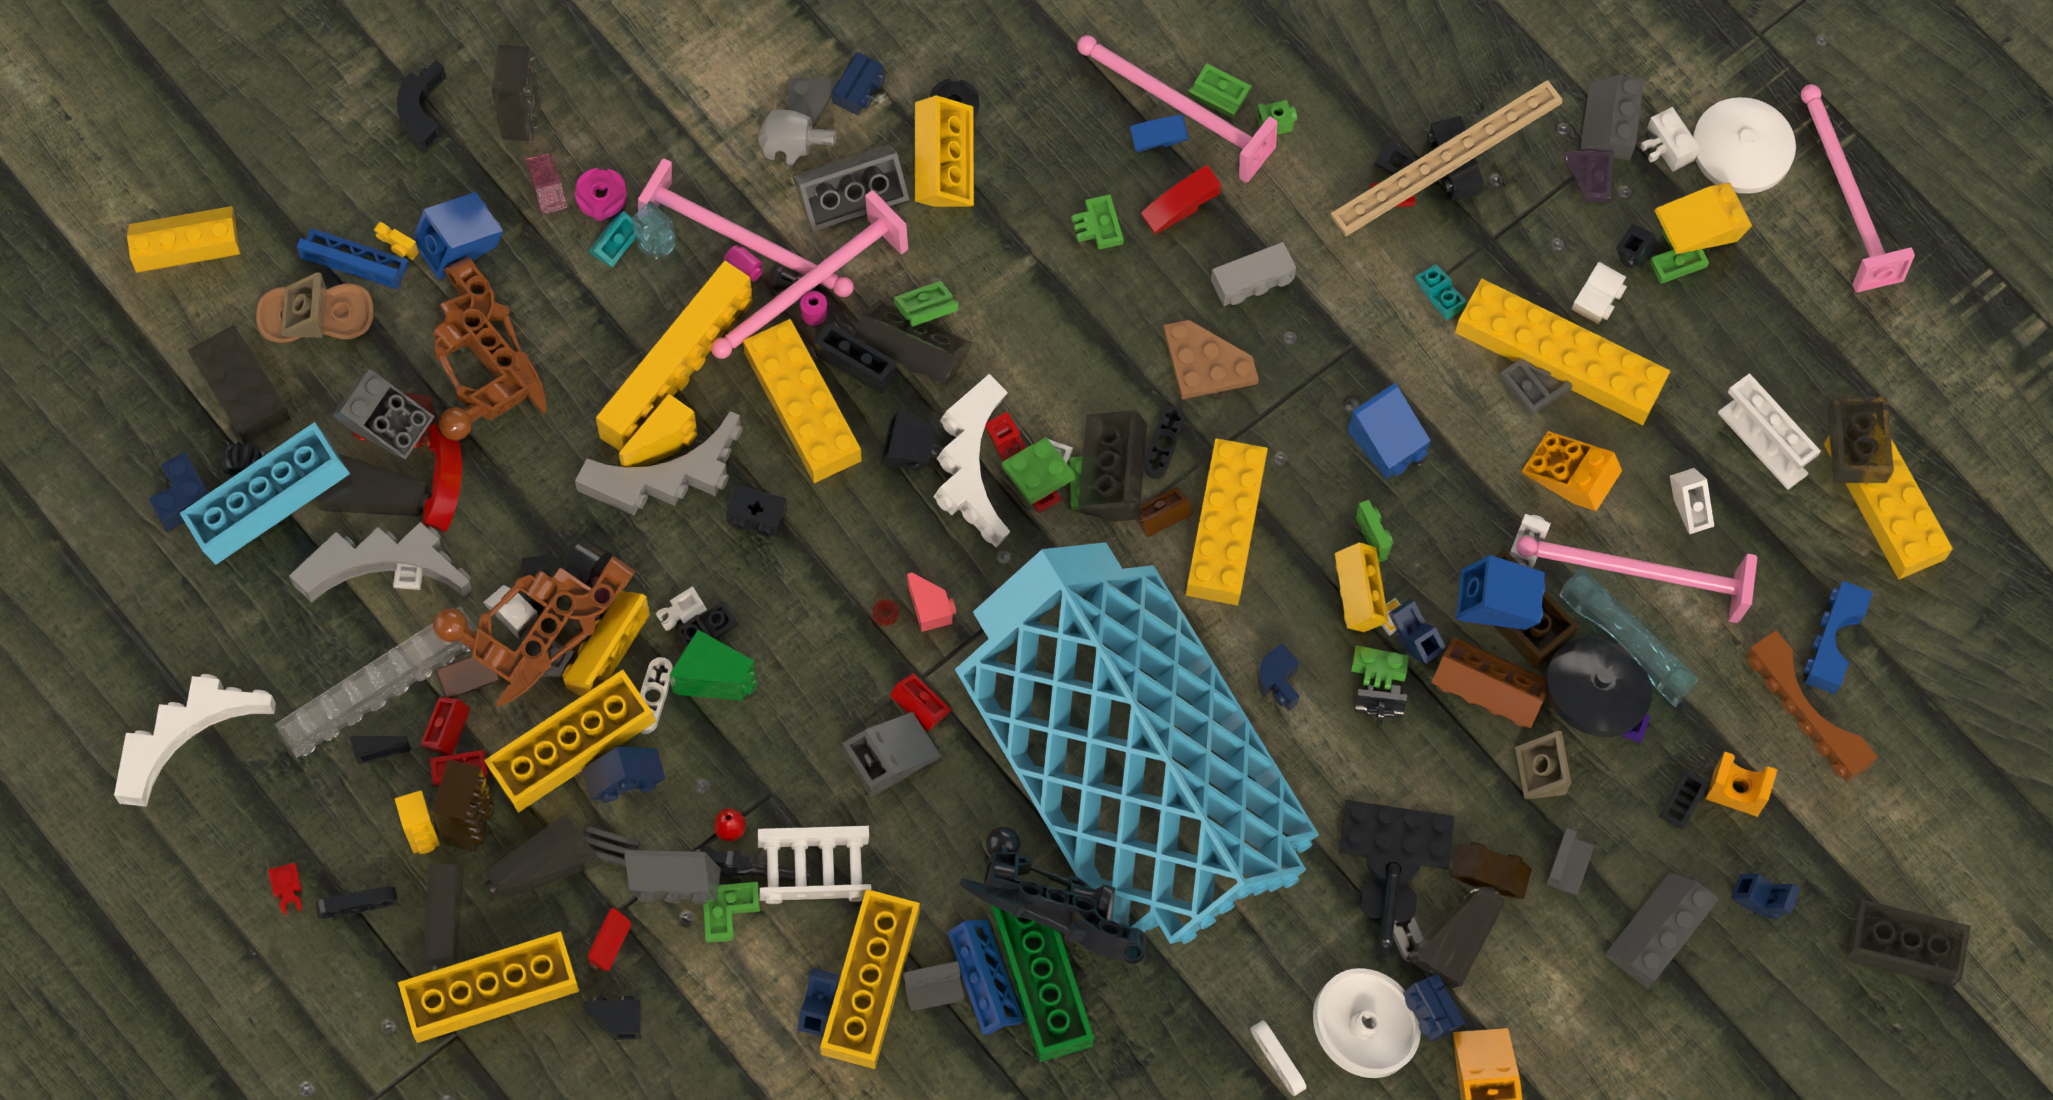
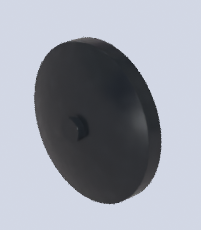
(1598, 687)

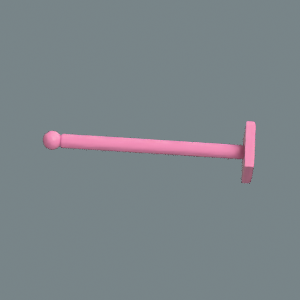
(1255, 148)
(658, 192)
(883, 223)
(1879, 268)
(1740, 587)

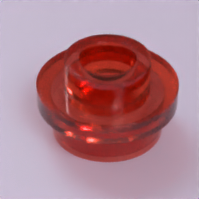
(885, 605)

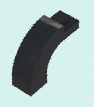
(413, 91)

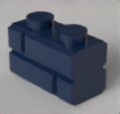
(858, 83)
(1433, 1008)

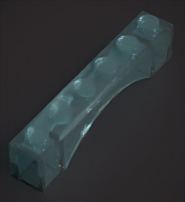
(1599, 606)

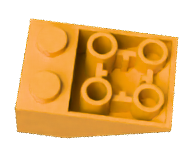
(1573, 469)
(1486, 1065)

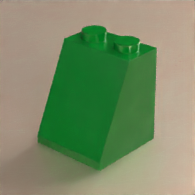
(713, 671)

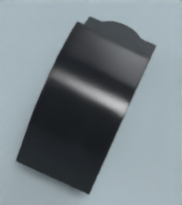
(587, 560)

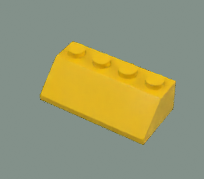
(944, 153)
(183, 239)
(608, 643)

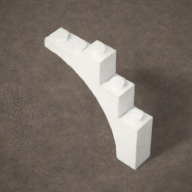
(961, 459)
(175, 724)

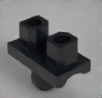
(1381, 704)

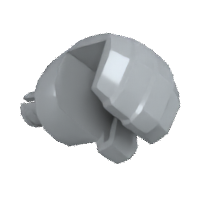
(792, 134)

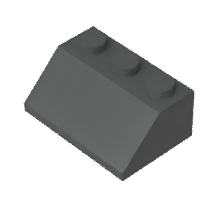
(1612, 116)
(672, 876)

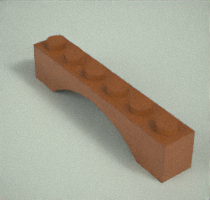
(1844, 750)

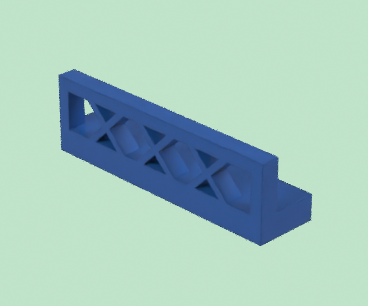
(353, 263)
(980, 976)

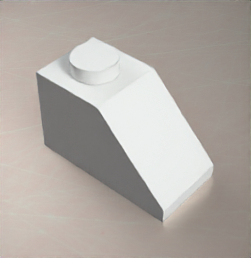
(1692, 500)
(516, 614)

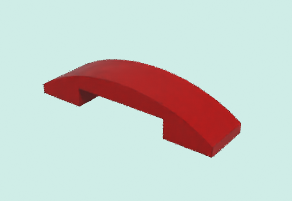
(1007, 443)
(446, 481)

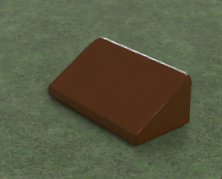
(1164, 511)
(465, 677)

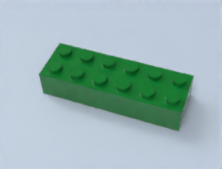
(1044, 985)

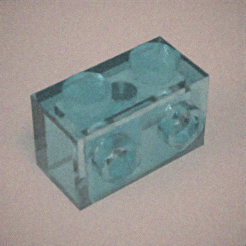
(653, 231)

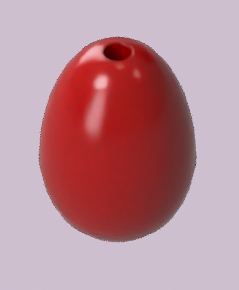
(729, 825)

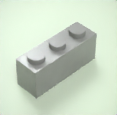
(1253, 274)

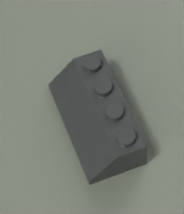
(839, 188)
(1661, 928)

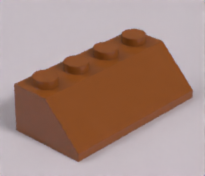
(1490, 682)

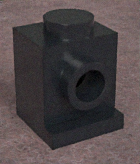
(1390, 152)
(1636, 246)

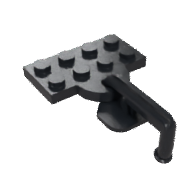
(1402, 844)

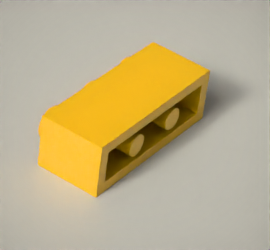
(1361, 587)
(417, 822)

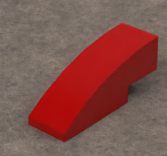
(1181, 200)

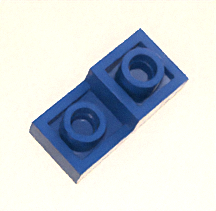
(1159, 132)

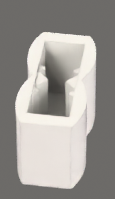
(1599, 292)

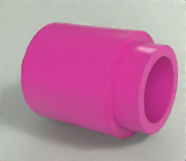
(744, 262)
(813, 308)

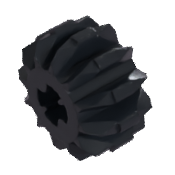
(239, 457)

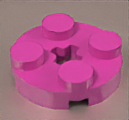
(603, 180)

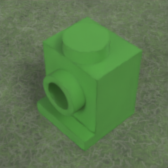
(1284, 122)

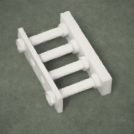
(1769, 431)
(799, 840)

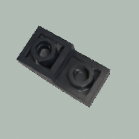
(713, 623)

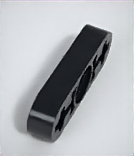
(1162, 431)
(356, 902)

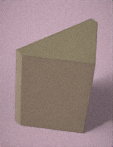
(304, 308)
(1543, 767)

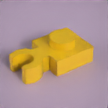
(400, 243)

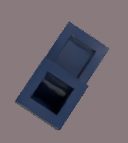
(1415, 635)
(1274, 672)
(1764, 897)
(818, 1002)

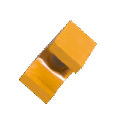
(1755, 784)

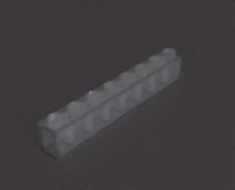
(368, 689)

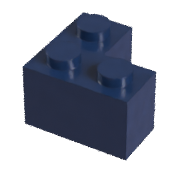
(185, 491)
(622, 771)

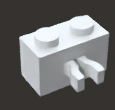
(1671, 140)

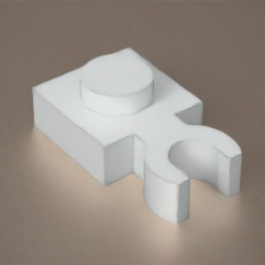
(684, 607)

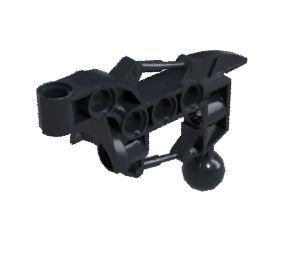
(1077, 912)

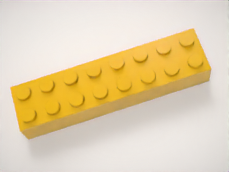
(1567, 351)
(676, 354)

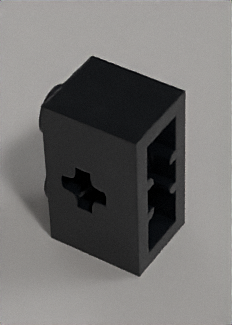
(747, 501)

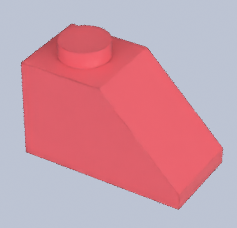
(930, 603)

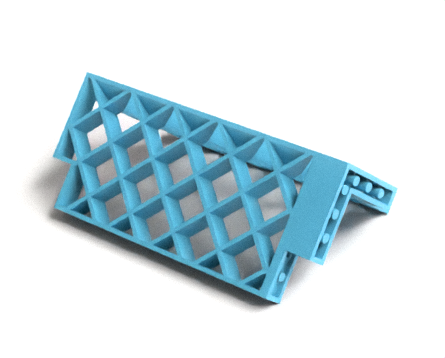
(1095, 573)

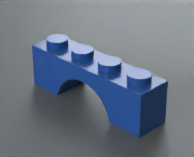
(1828, 665)

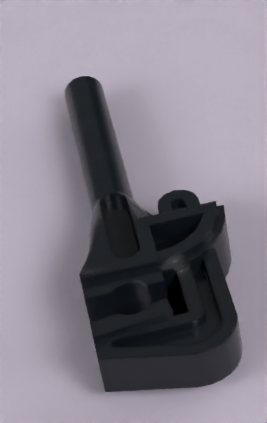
(734, 864)

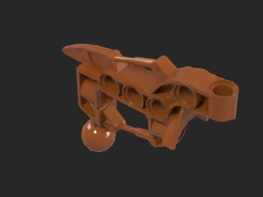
(511, 382)
(519, 666)

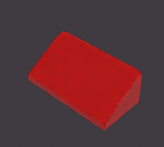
(918, 698)
(445, 725)
(609, 940)

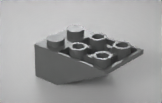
(383, 414)
(889, 752)

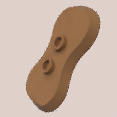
(346, 313)

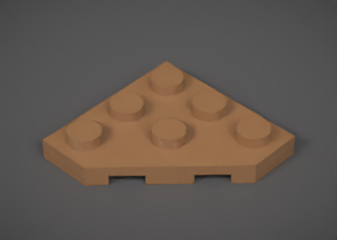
(1205, 361)

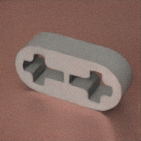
(1402, 939)

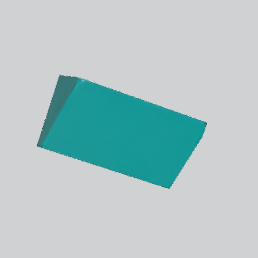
(614, 240)

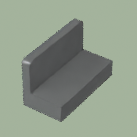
(1570, 863)
(933, 986)

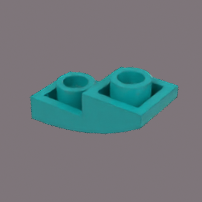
(1440, 292)

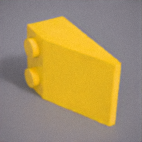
(1704, 219)
(661, 435)

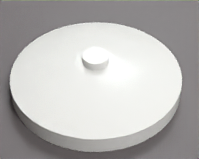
(1744, 144)
(1365, 1023)

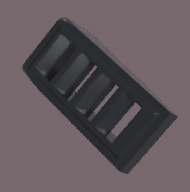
(378, 747)
(1693, 779)

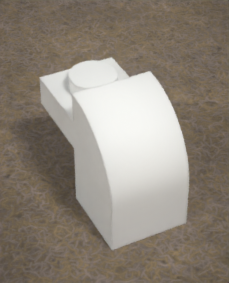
(1531, 526)

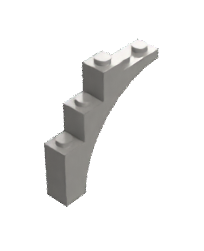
(667, 481)
(342, 560)

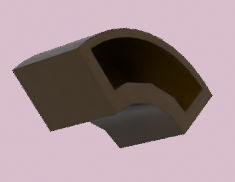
(1482, 867)

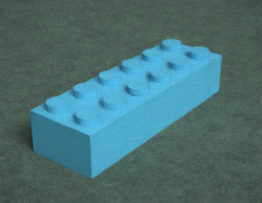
(264, 493)

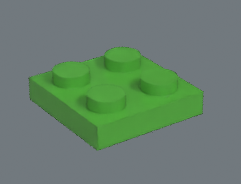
(1038, 470)

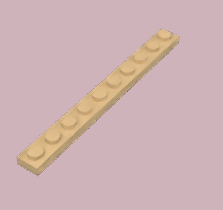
(1446, 158)

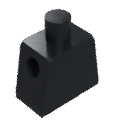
(909, 442)

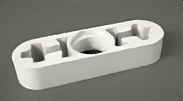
(664, 679)
(1278, 1058)

